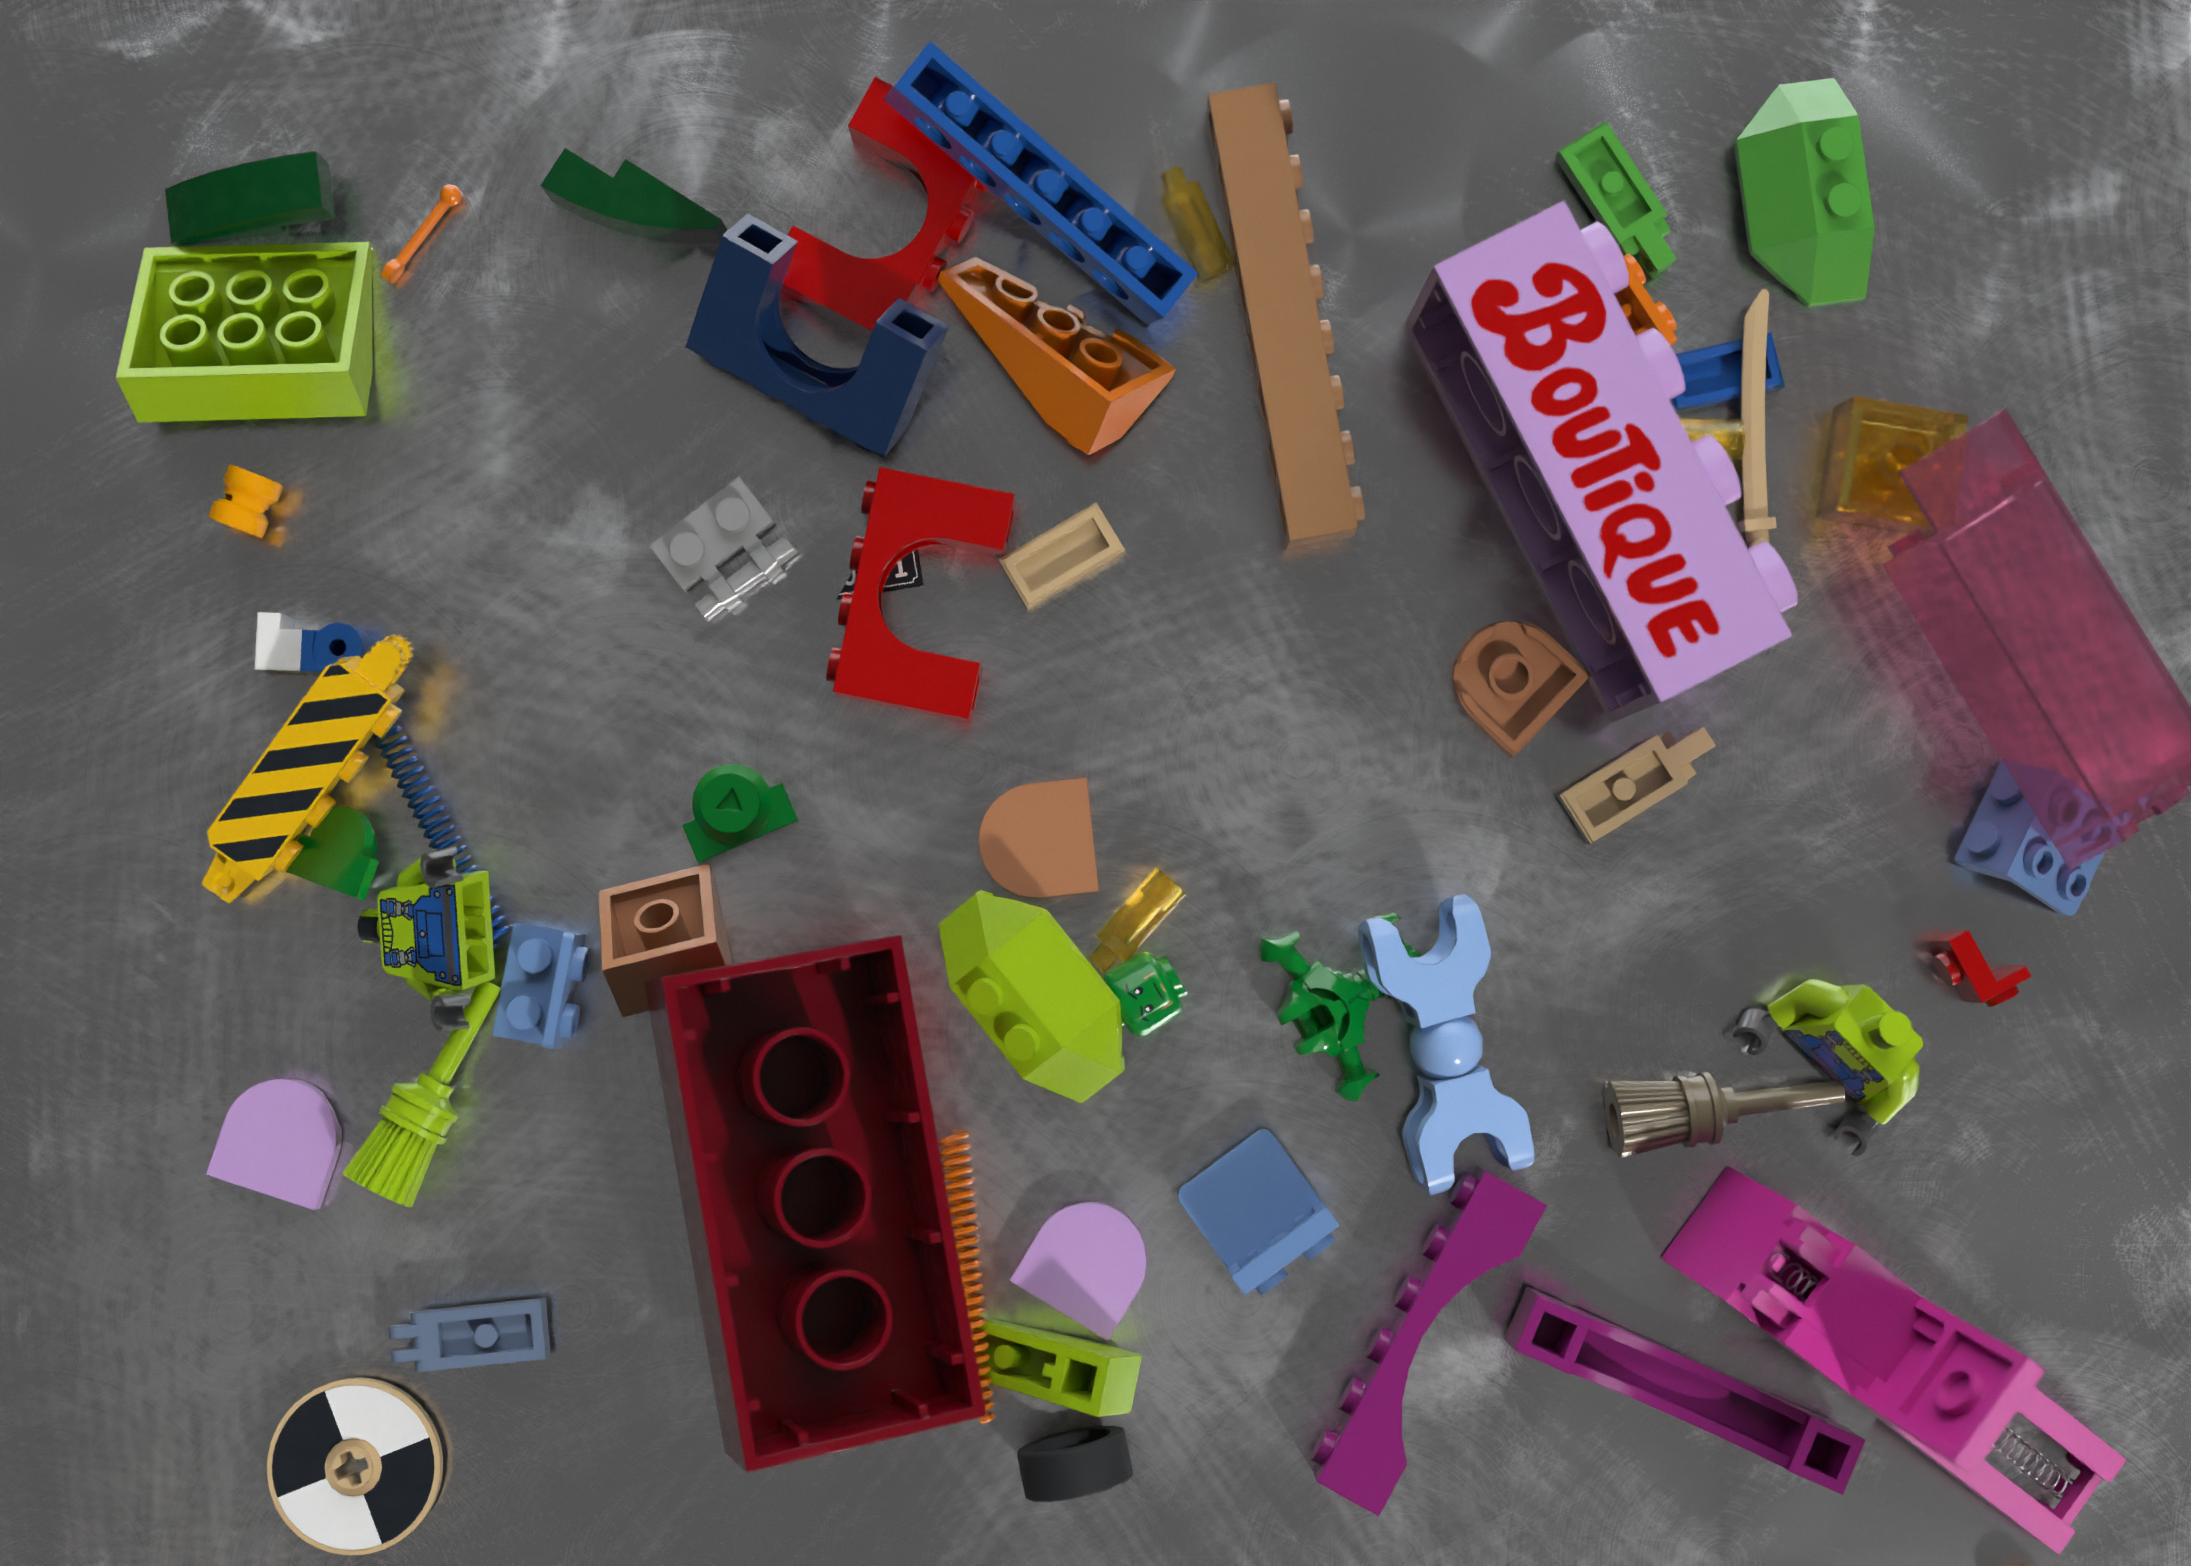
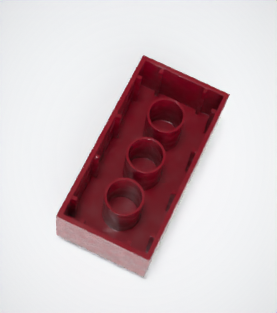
(814, 1202)

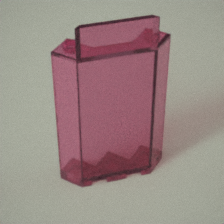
(2041, 642)

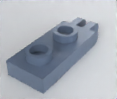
(474, 1335)

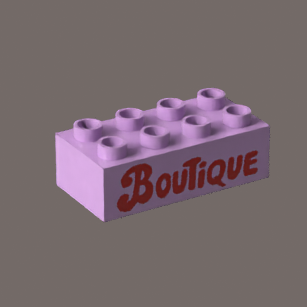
(1596, 463)

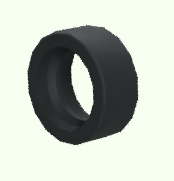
(1075, 1463)

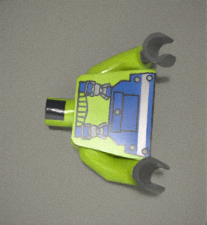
(435, 933)
(1850, 1039)

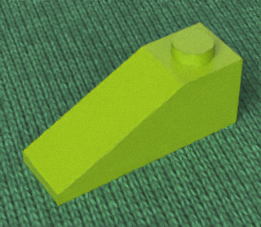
(1061, 1368)

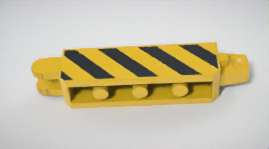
(304, 765)

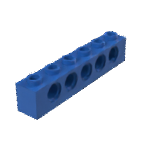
(1040, 184)

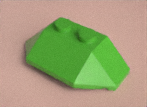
(1808, 192)

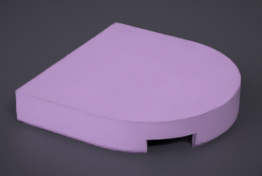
(279, 1142)
(1085, 1265)

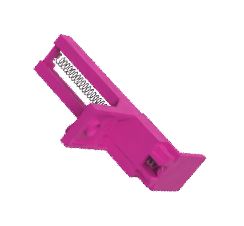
(1888, 1348)

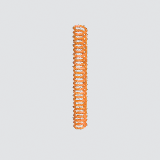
(967, 1251)

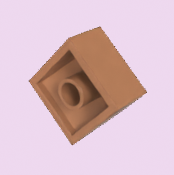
(660, 931)

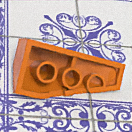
(1068, 370)

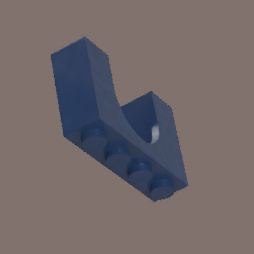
(743, 333)

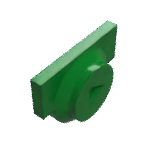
(735, 808)
(339, 853)

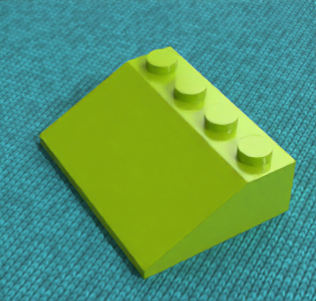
(250, 333)

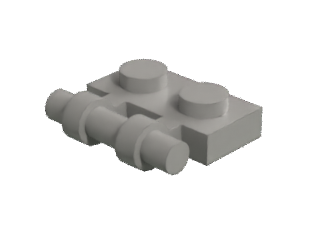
(712, 537)

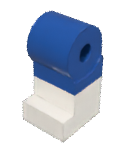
(303, 652)

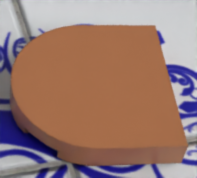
(1513, 681)
(1041, 840)

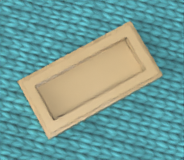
(1062, 556)

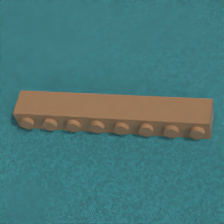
(1282, 315)

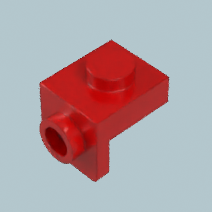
(1964, 967)

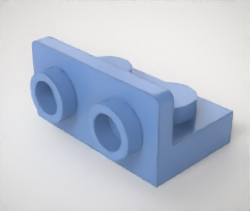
(541, 985)

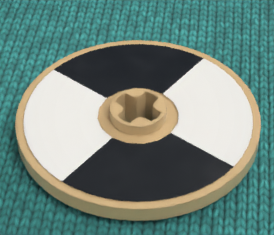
(335, 1507)

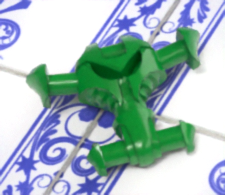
(1328, 1008)

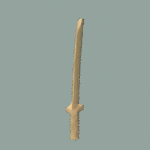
(1753, 462)

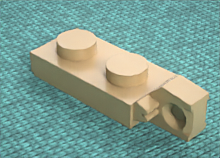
(1633, 782)

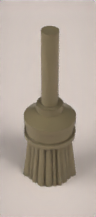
(1695, 1109)

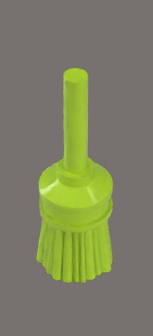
(417, 1116)

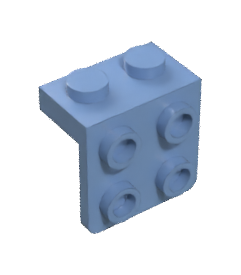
(2013, 846)
(1258, 1212)

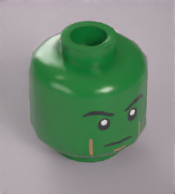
(1147, 992)

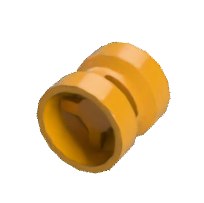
(245, 501)

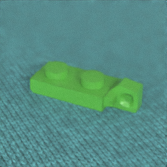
(1618, 197)

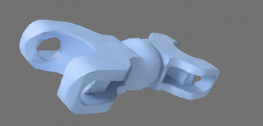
(1446, 1044)

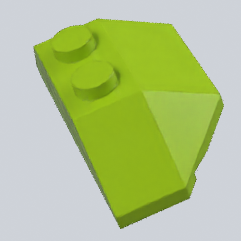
(1034, 994)

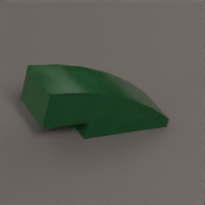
(250, 199)
(630, 202)

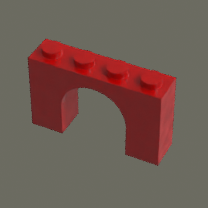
(862, 289)
(905, 516)

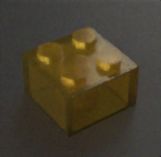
(1866, 451)

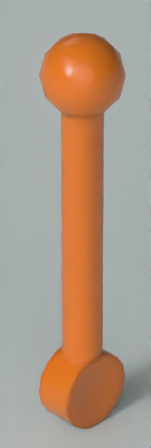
(449, 196)

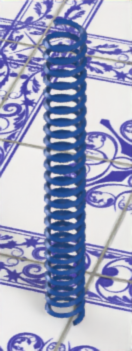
(422, 805)

